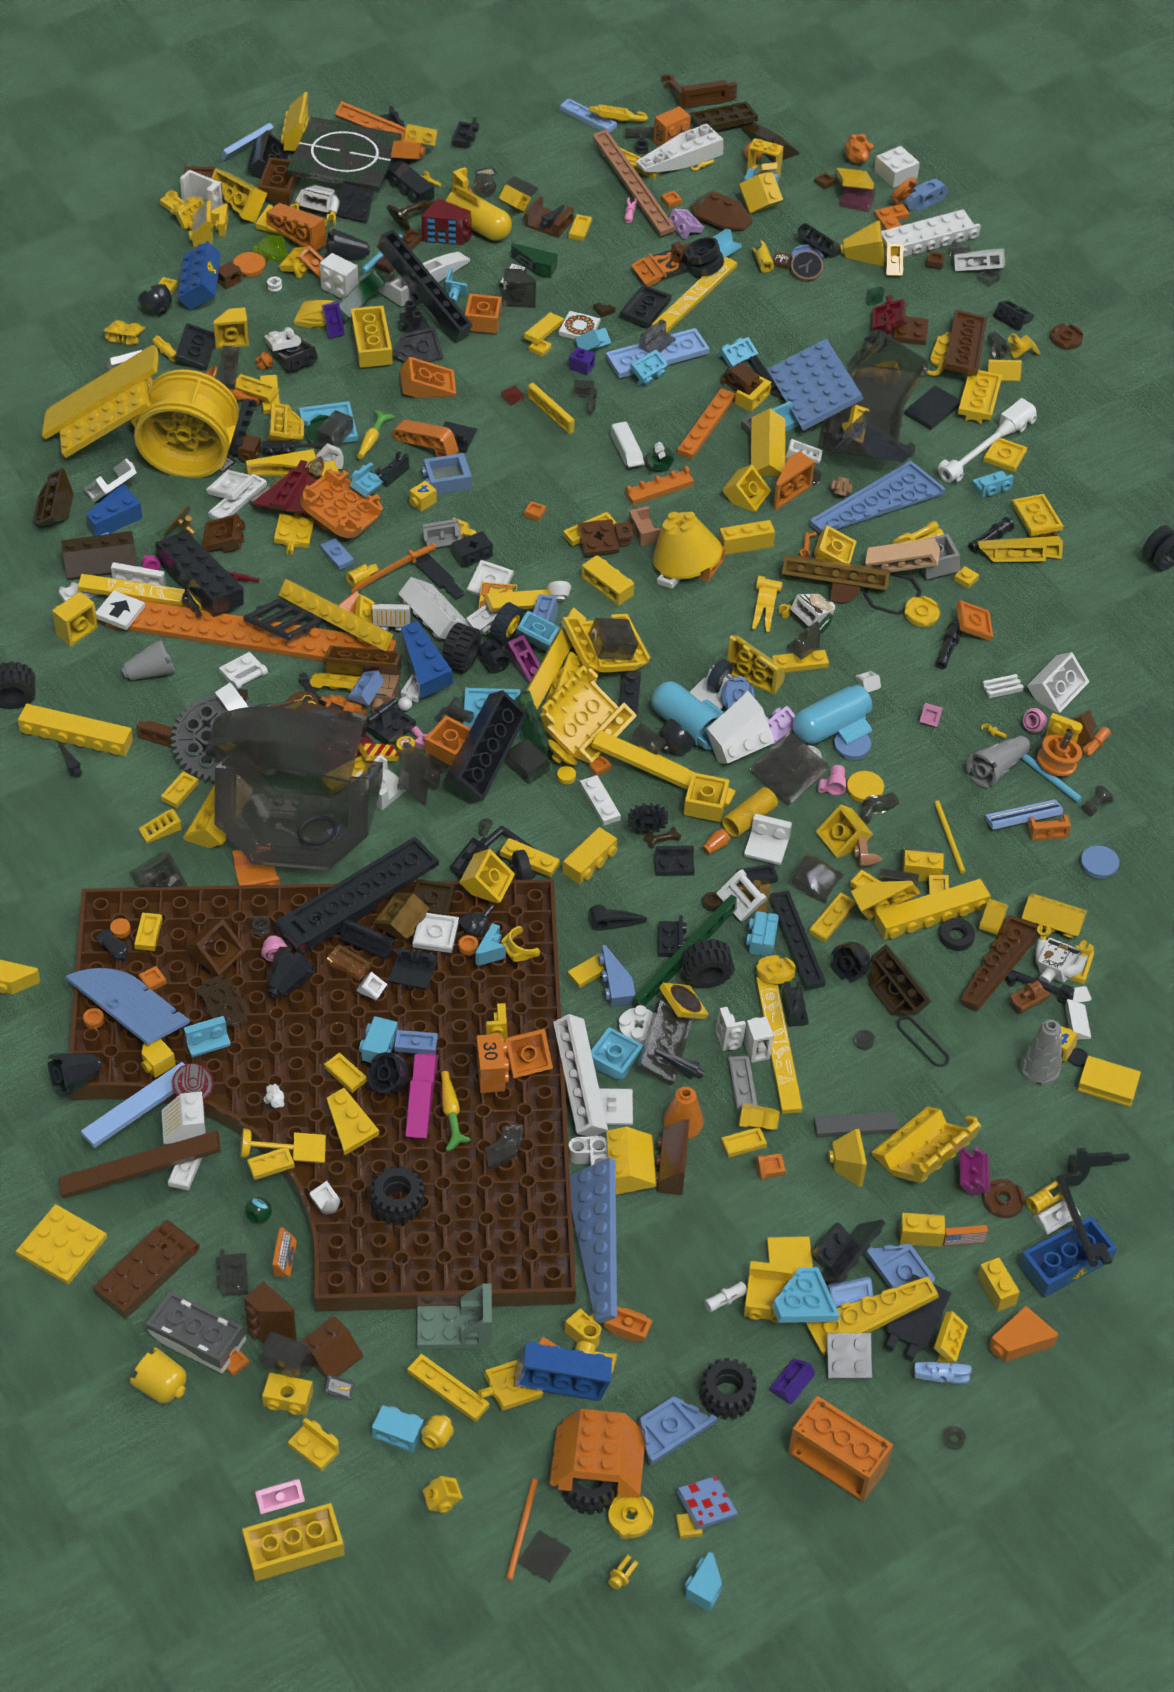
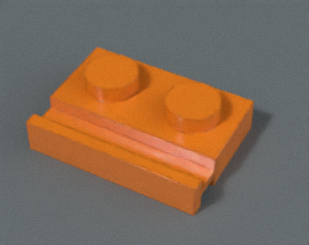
(648, 270)

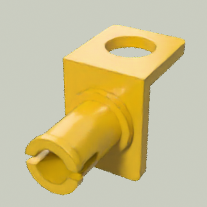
(1021, 345)

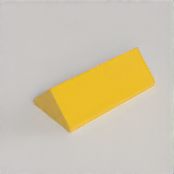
(768, 443)

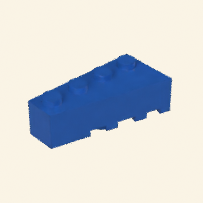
(425, 660)

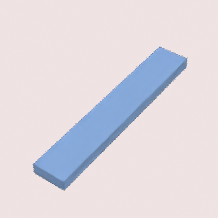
(130, 1109)

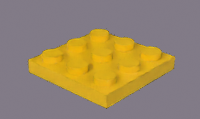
(61, 1244)

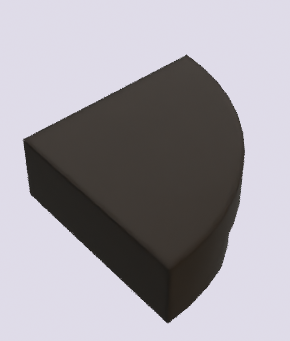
(603, 310)

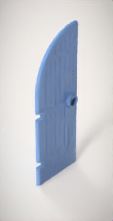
(126, 1001)

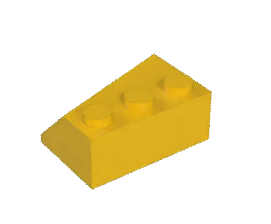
(754, 665)

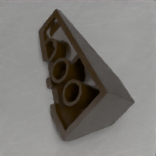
(759, 132)

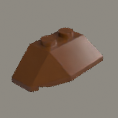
(721, 211)

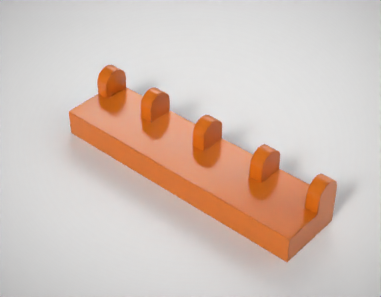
(659, 486)

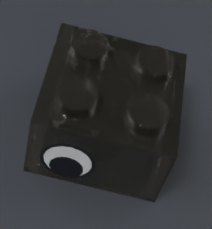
(613, 638)

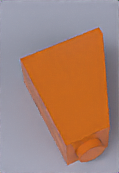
(1022, 1336)

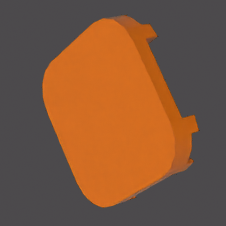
(339, 505)

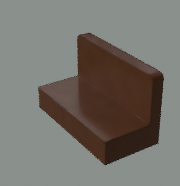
(155, 732)

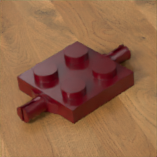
(889, 315)

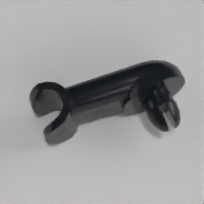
(115, 946)

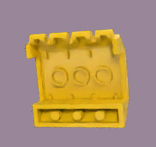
(579, 714)
(924, 1145)

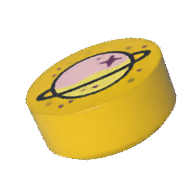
(401, 740)

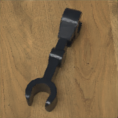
(304, 681)

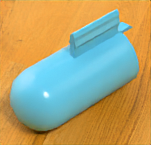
(677, 703)
(837, 713)

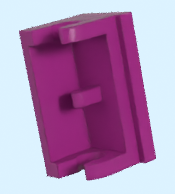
(974, 1172)

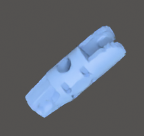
(942, 1372)

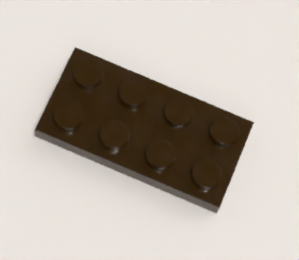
(725, 116)

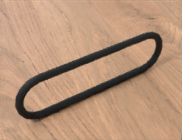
(923, 1052)

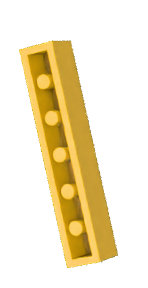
(75, 730)
(931, 909)

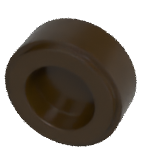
(711, 901)

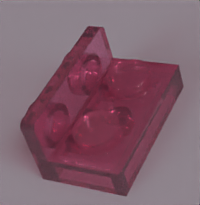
(857, 199)

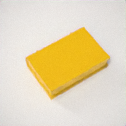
(1109, 1081)

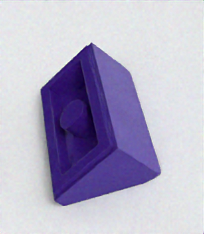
(793, 1380)

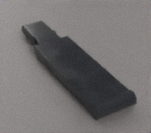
(438, 575)

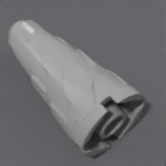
(995, 761)
(1043, 1057)

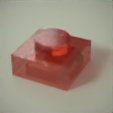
(512, 395)

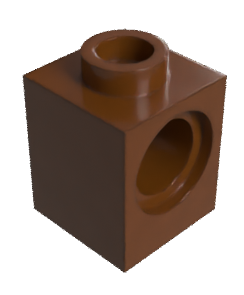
(229, 275)
(250, 449)

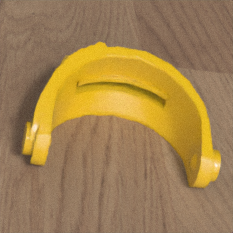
(515, 952)

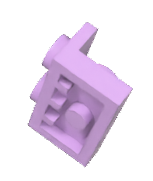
(685, 222)
(781, 722)

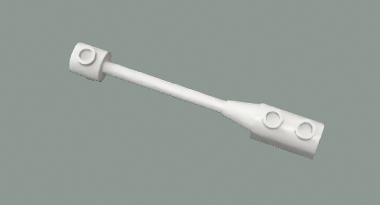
(1011, 420)

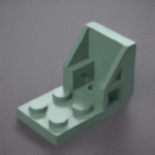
(457, 1325)

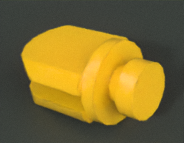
(620, 1579)

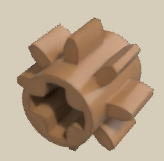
(841, 486)

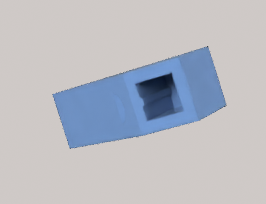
(619, 982)

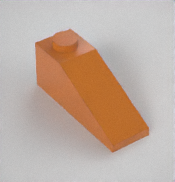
(408, 149)

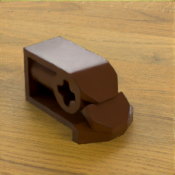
(741, 378)

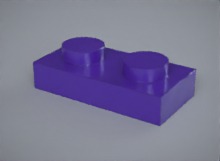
(333, 319)

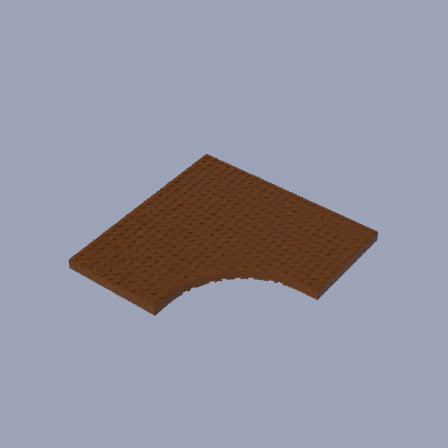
(476, 1222)

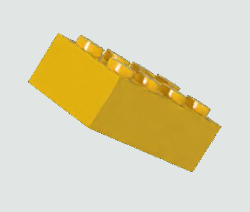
(371, 336)
(293, 1542)

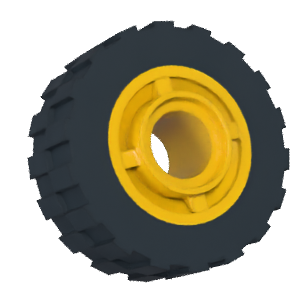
(506, 622)

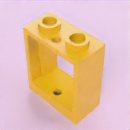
(767, 148)

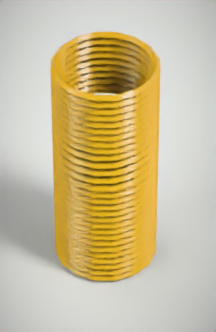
(742, 816)

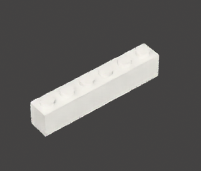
(580, 1076)

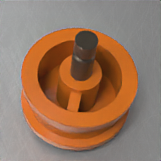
(1059, 754)

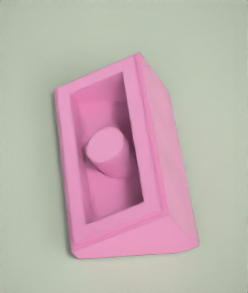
(279, 1496)

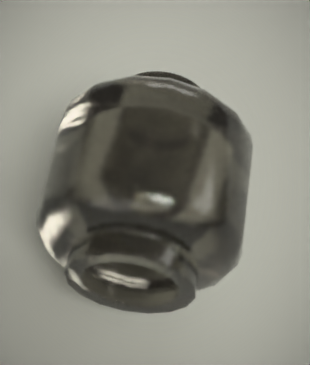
(485, 185)

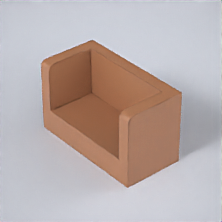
(642, 526)

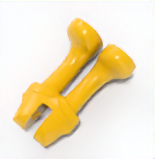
(931, 530)

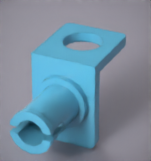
(454, 288)

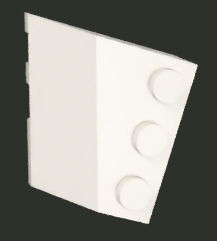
(740, 730)

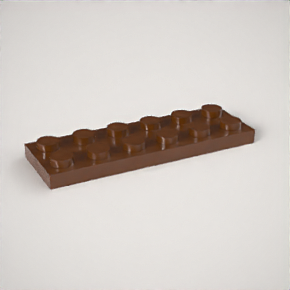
(965, 343)

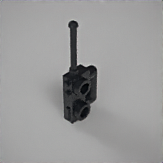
(284, 447)

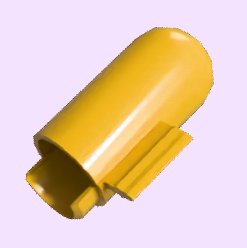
(485, 217)

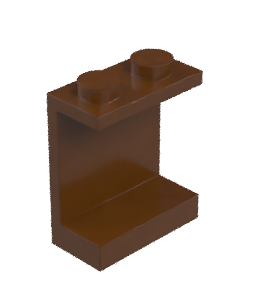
(533, 218)

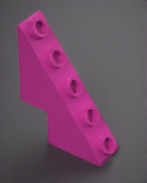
(421, 1095)

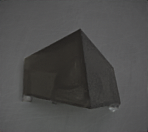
(806, 642)

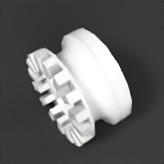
(274, 287)

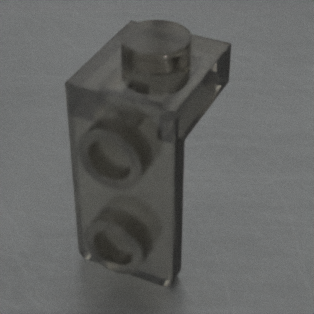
(586, 390)

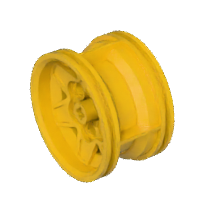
(187, 424)

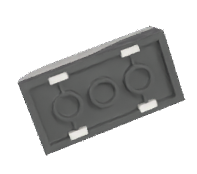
(196, 1331)

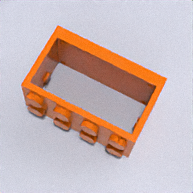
(840, 1448)

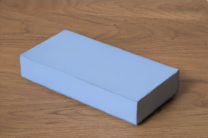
(850, 1291)

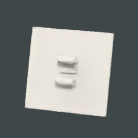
(617, 1106)

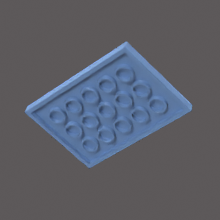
(815, 384)

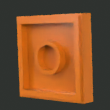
(974, 620)

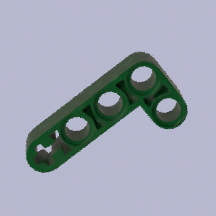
(361, 293)

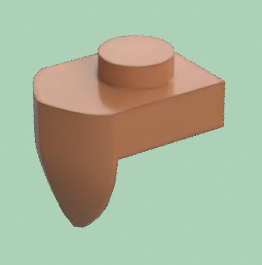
(864, 858)

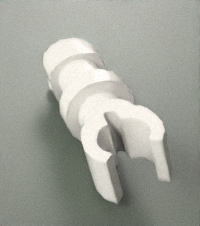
(659, 449)

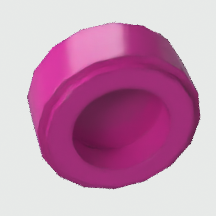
(150, 562)

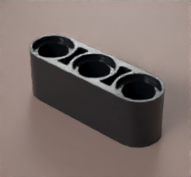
(813, 236)

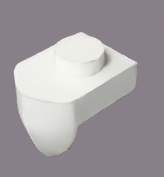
(331, 453)
(325, 1198)

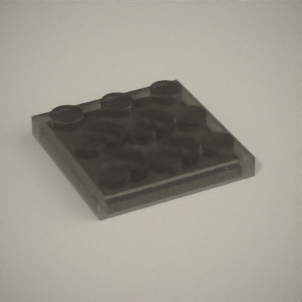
(789, 768)

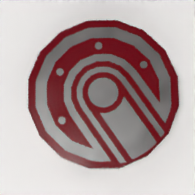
(191, 1079)

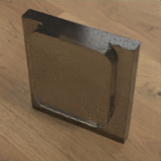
(521, 186)

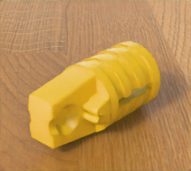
(361, 573)

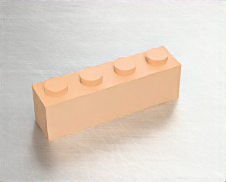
(904, 555)

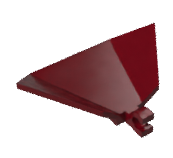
(286, 491)

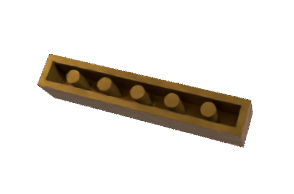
(836, 571)

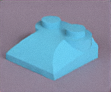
(615, 1053)

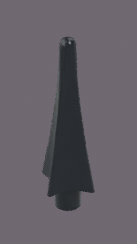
(548, 219)
(72, 764)
(686, 1066)

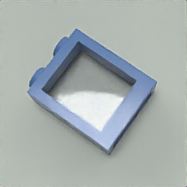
(447, 473)

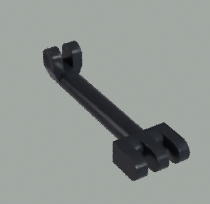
(1064, 993)

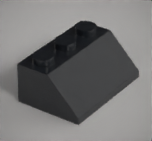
(264, 147)

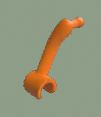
(805, 551)

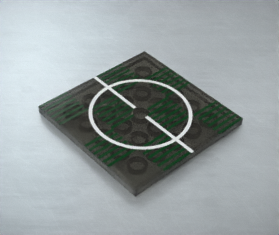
(343, 154)

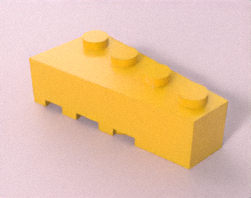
(241, 195)

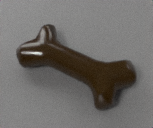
(672, 834)

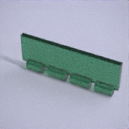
(532, 727)

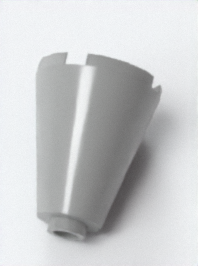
(149, 663)

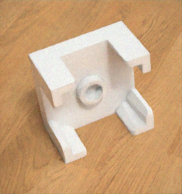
(388, 790)

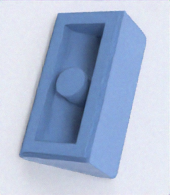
(366, 687)

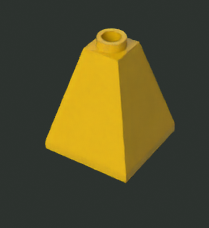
(865, 245)

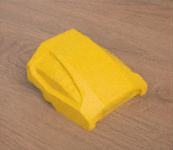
(311, 314)

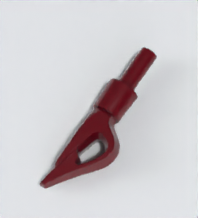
(243, 577)

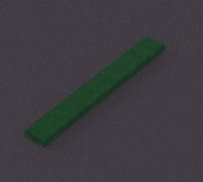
(674, 964)

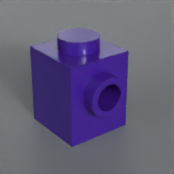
(582, 361)

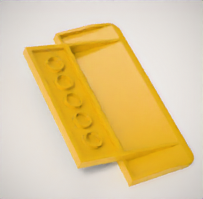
(102, 403)

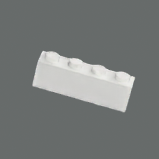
(431, 607)

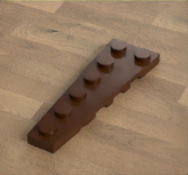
(1011, 945)

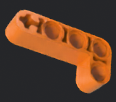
(426, 435)

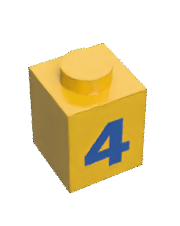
(423, 496)
(1069, 1042)

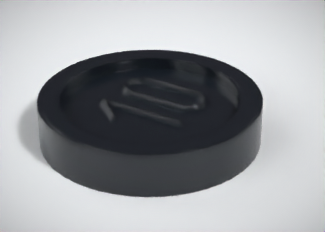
(1078, 1057)

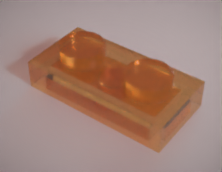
(349, 962)

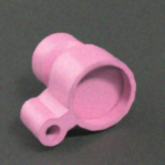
(835, 783)

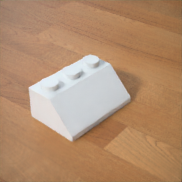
(1058, 682)

